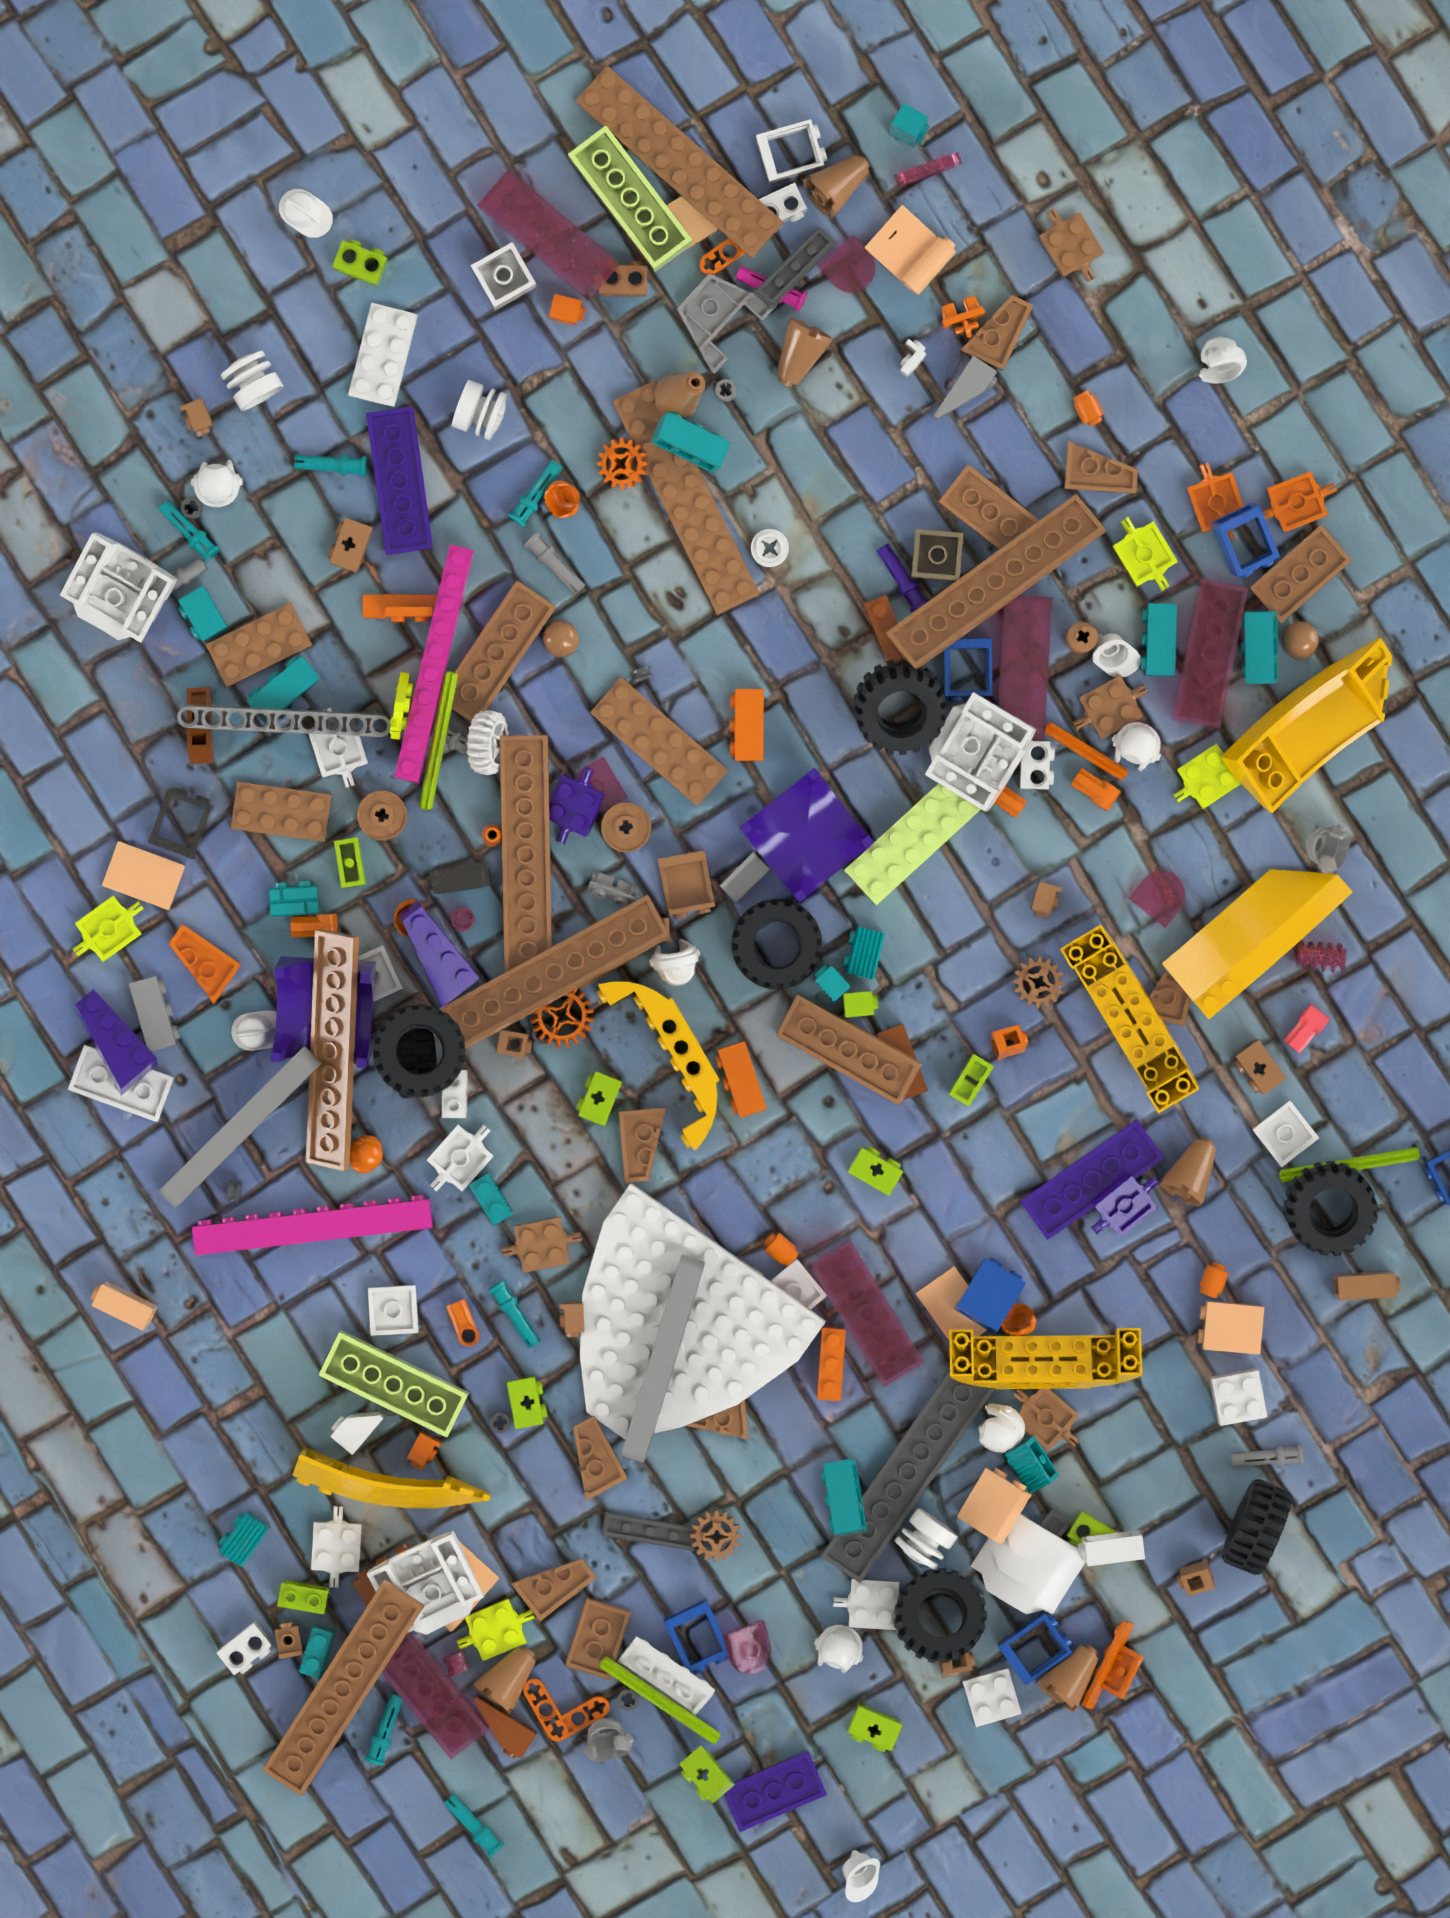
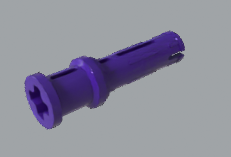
(908, 588)

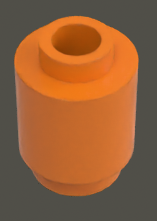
(1088, 408)
(780, 1249)
(1213, 1280)

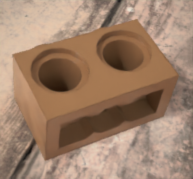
(623, 287)

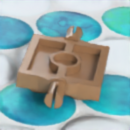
(1071, 244)
(1110, 707)
(541, 1244)
(1047, 1417)

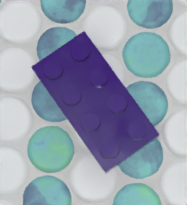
(774, 1791)

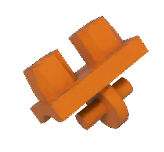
(972, 310)

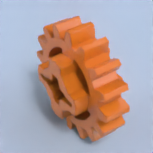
(615, 457)

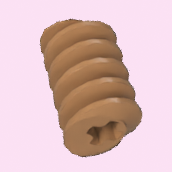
(1082, 628)

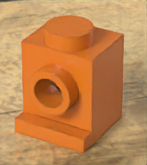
(1013, 1034)
(423, 1450)

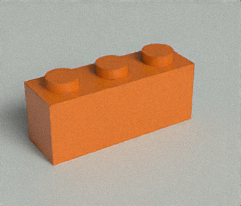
(747, 724)
(740, 1079)
(831, 1363)

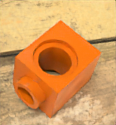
(566, 310)

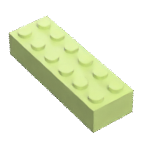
(630, 198)
(910, 842)
(393, 1383)

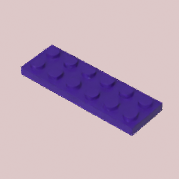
(399, 480)
(1076, 1187)

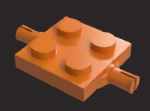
(1214, 498)
(1297, 501)

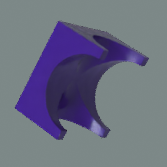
(806, 835)
(294, 1009)

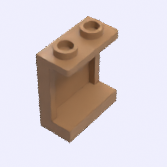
(686, 884)

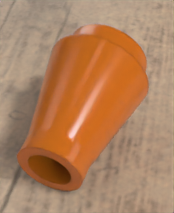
(492, 842)

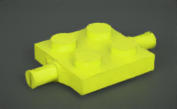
(1145, 554)
(402, 706)
(1206, 777)
(108, 928)
(495, 1629)

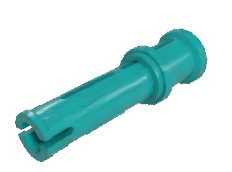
(343, 465)
(529, 505)
(195, 541)
(508, 1303)
(381, 1739)
(481, 1834)

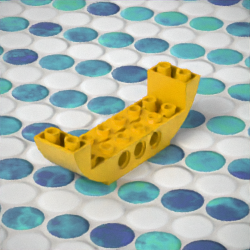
(1131, 1017)
(701, 1083)
(1045, 1360)

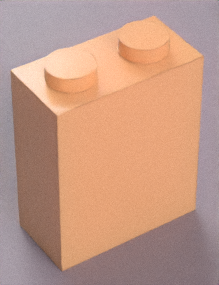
(123, 1305)
(1231, 1327)
(994, 1504)

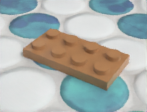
(986, 508)
(1300, 573)
(259, 645)
(281, 811)

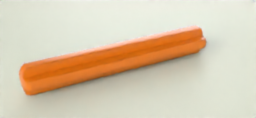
(1085, 751)

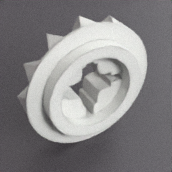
(758, 548)

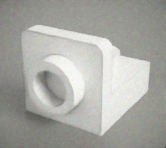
(911, 362)

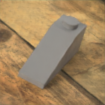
(970, 384)

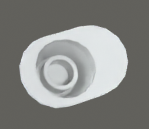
(305, 213)
(1115, 655)
(254, 1030)
(860, 1876)

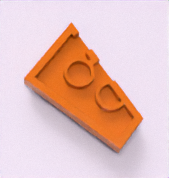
(205, 961)

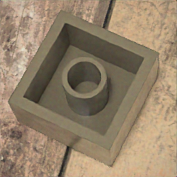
(937, 555)

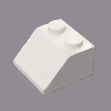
(355, 1428)

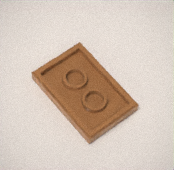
(597, 1636)

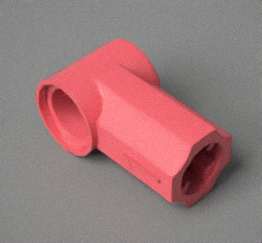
(1309, 1024)

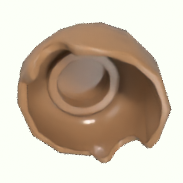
(560, 638)
(1300, 640)

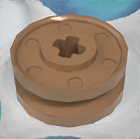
(615, 818)
(370, 822)

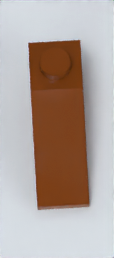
(200, 741)
(508, 1730)

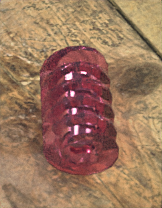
(1321, 956)

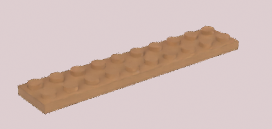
(679, 162)
(688, 507)
(995, 582)
(525, 847)
(557, 971)
(334, 1046)
(343, 1687)

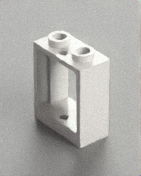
(769, 166)
(1112, 1548)

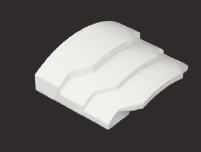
(117, 588)
(978, 750)
(1029, 1568)
(435, 1576)

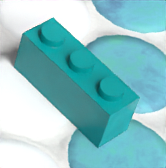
(909, 126)
(690, 442)
(1159, 639)
(1260, 647)
(284, 687)
(844, 1497)

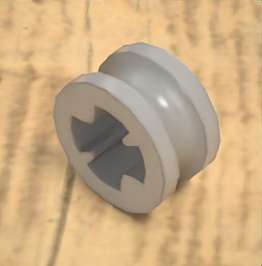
(718, 390)

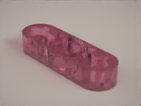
(928, 169)

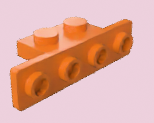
(399, 607)
(1116, 1669)

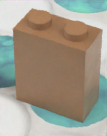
(1365, 1285)

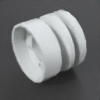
(252, 381)
(479, 410)
(926, 1538)

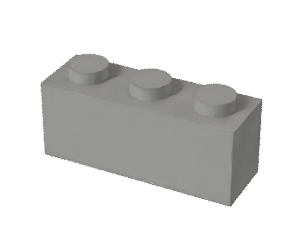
(154, 1013)

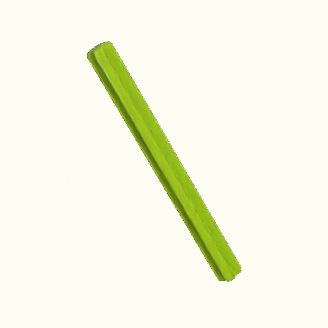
(438, 740)
(1361, 1162)
(659, 1700)

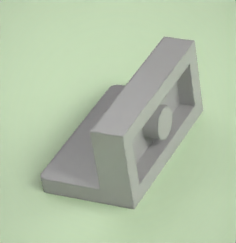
(744, 877)

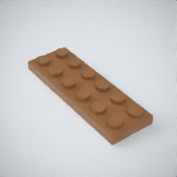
(499, 649)
(659, 741)
(849, 1049)

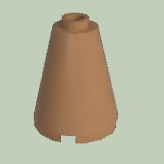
(836, 183)
(800, 351)
(679, 393)
(1191, 1172)
(1070, 1677)
(507, 1679)

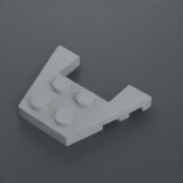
(711, 308)

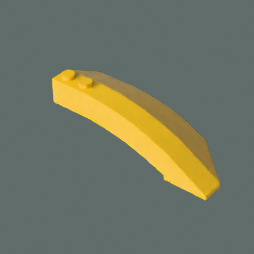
(1311, 725)
(1253, 934)
(382, 1489)

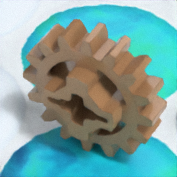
(1033, 992)
(715, 1524)

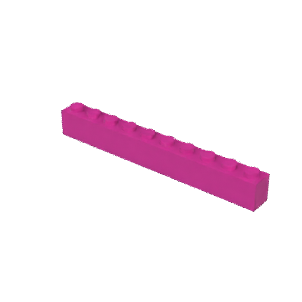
(434, 664)
(312, 1226)

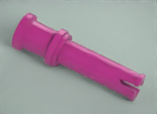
(793, 298)

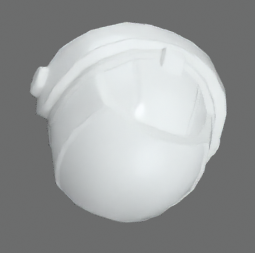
(1223, 360)
(216, 484)
(1137, 744)
(678, 967)
(1004, 1430)
(839, 1647)

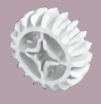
(485, 741)

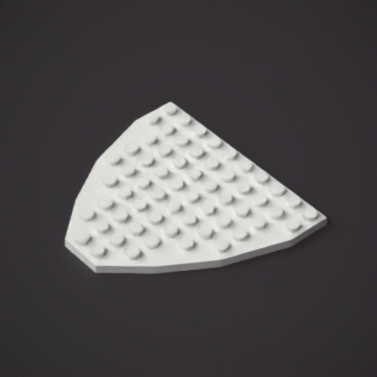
(735, 1336)

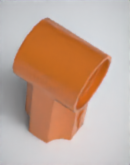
(1099, 791)
(1010, 802)
(305, 926)
(462, 1320)

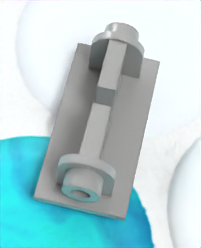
(601, 888)

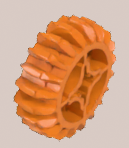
(580, 1024)

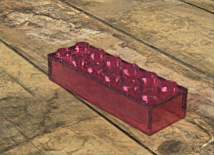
(548, 235)
(1209, 653)
(1025, 660)
(866, 1312)
(434, 1696)

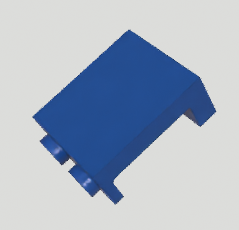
(990, 1295)

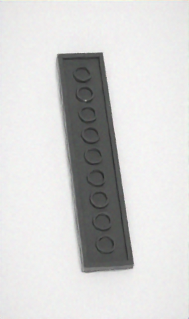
(908, 1473)

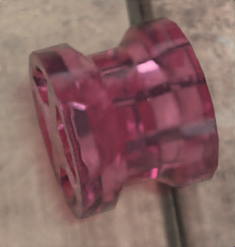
(459, 919)
(456, 1662)

